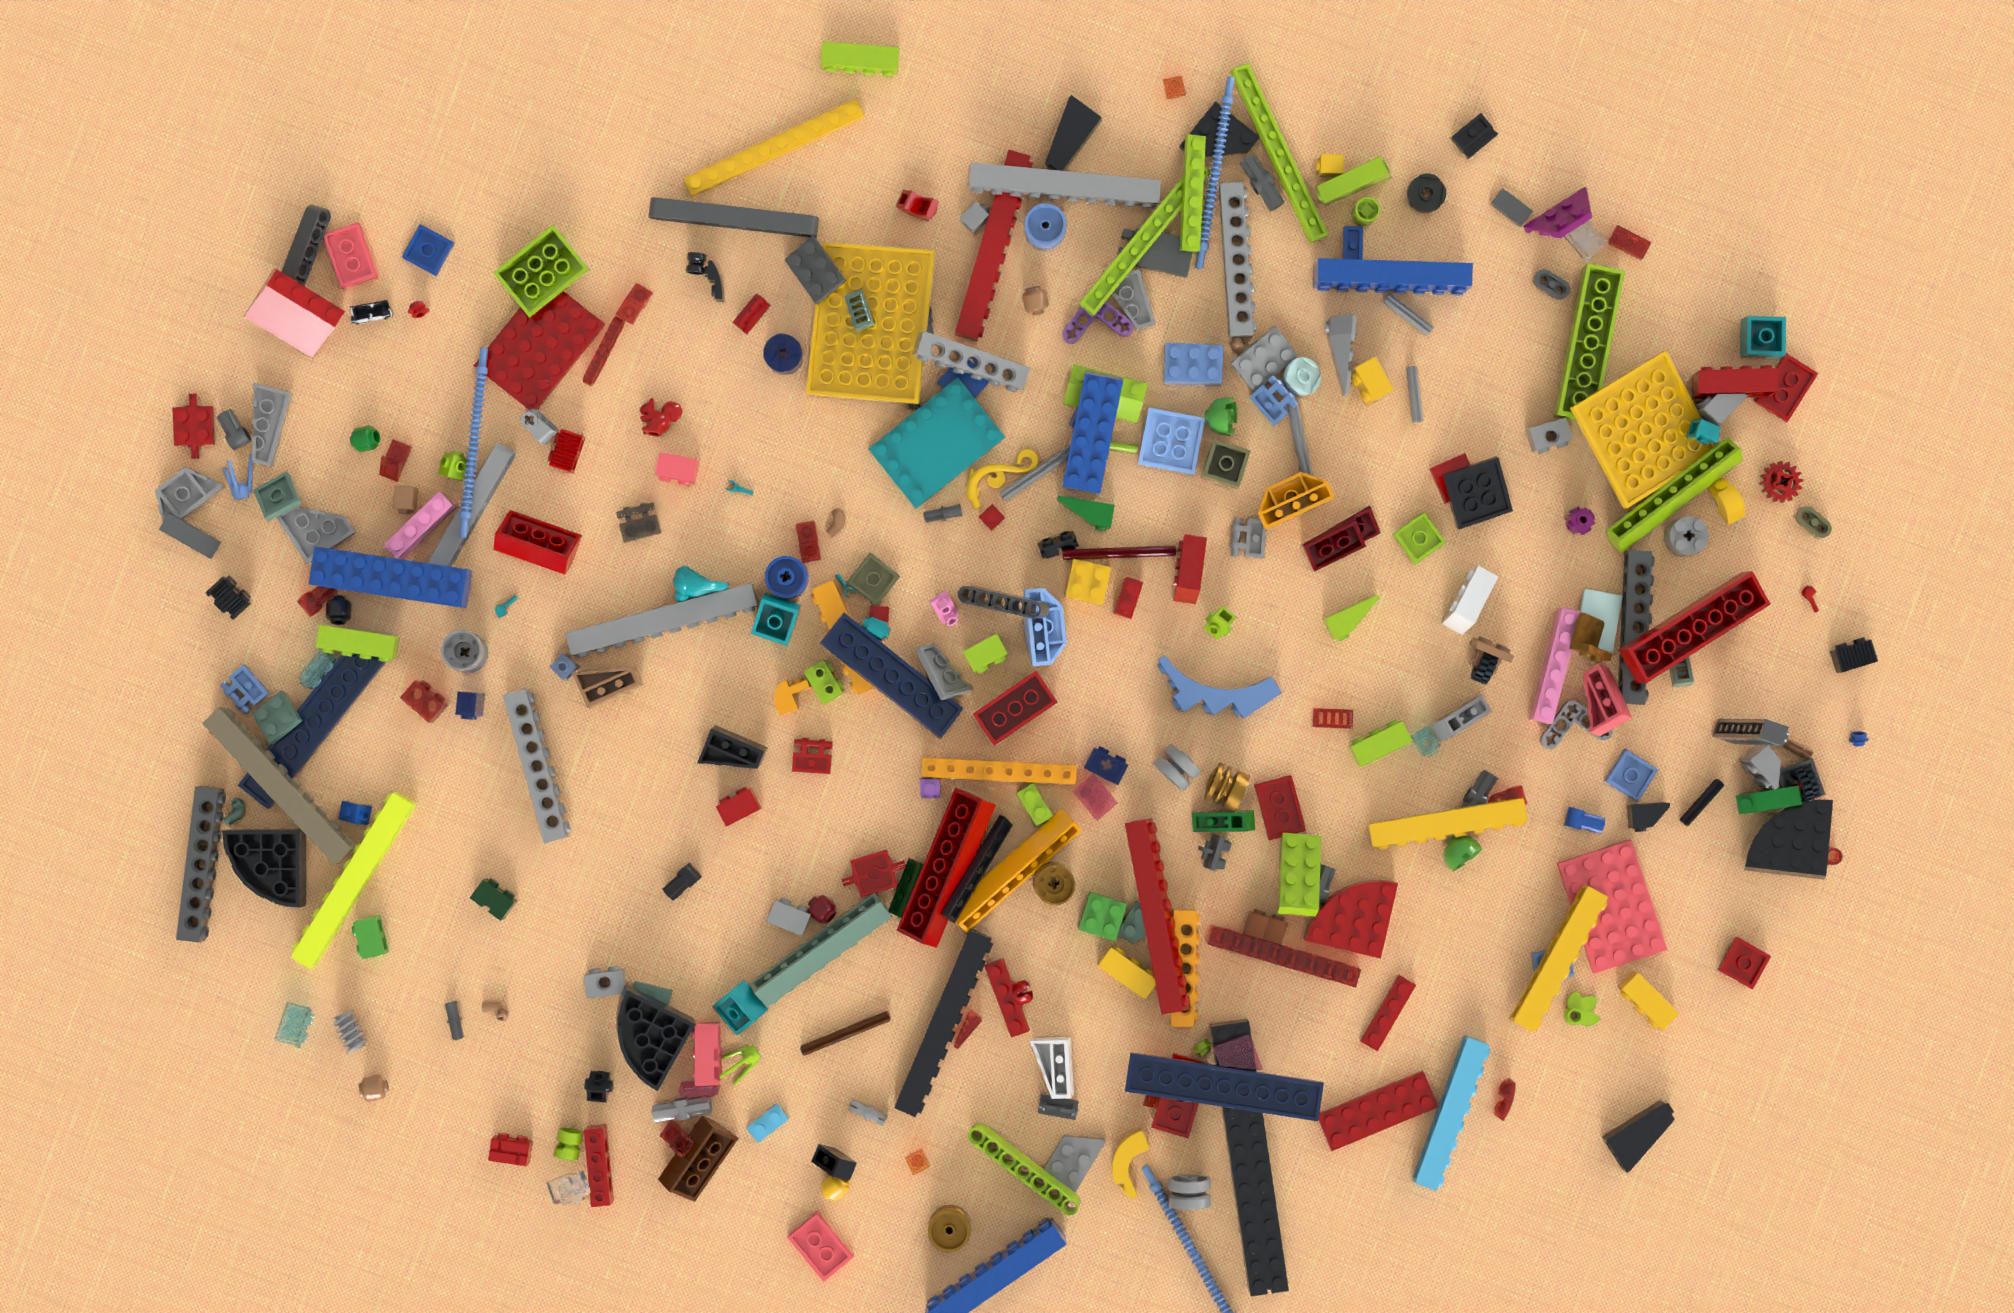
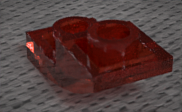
(634, 303)
(808, 541)
(1507, 1091)
(677, 1138)

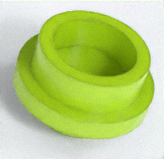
(1203, 1047)

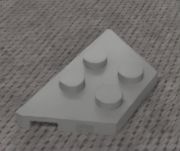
(185, 493)
(1073, 1159)

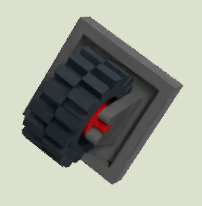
(1803, 774)

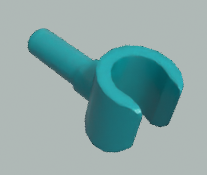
(740, 489)
(844, 584)
(500, 609)

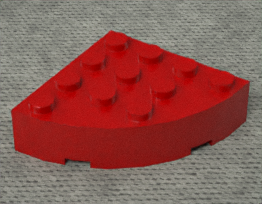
(1355, 918)

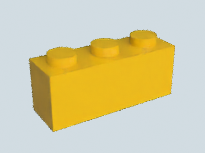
(1127, 971)
(1647, 1001)

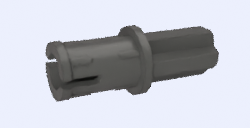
(942, 513)
(454, 1020)

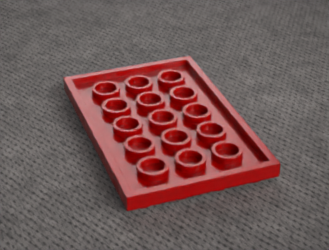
(538, 351)

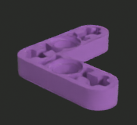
(1099, 315)

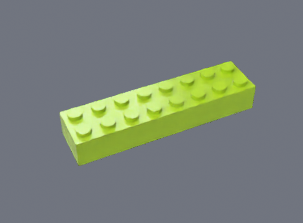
(1589, 336)

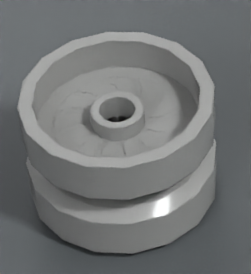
(1179, 764)
(1189, 1192)

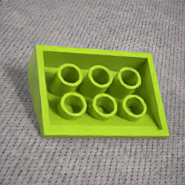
(541, 270)

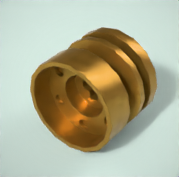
(1227, 787)
(1063, 889)

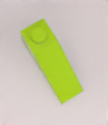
(1346, 620)

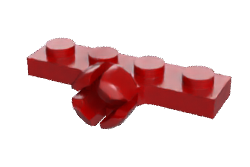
(1009, 996)

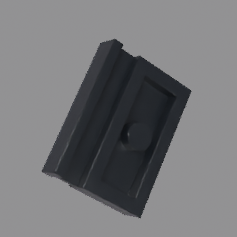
(1474, 136)

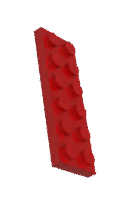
(1377, 1110)

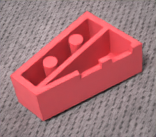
(1605, 700)
(707, 1053)

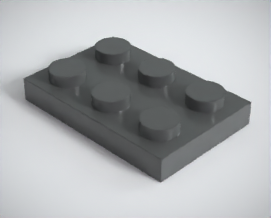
(815, 270)

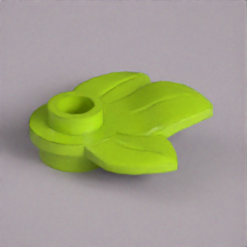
(1583, 1008)

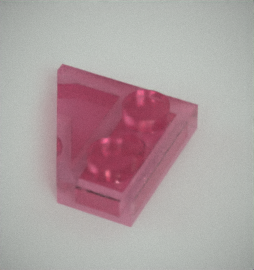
(1238, 1053)

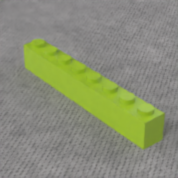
(1674, 495)

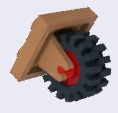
(1488, 659)

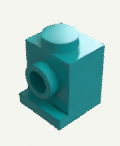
(1703, 431)

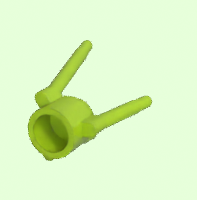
(750, 1056)

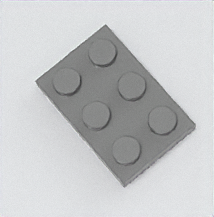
(1263, 358)

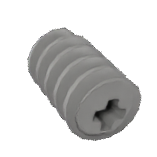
(349, 1031)

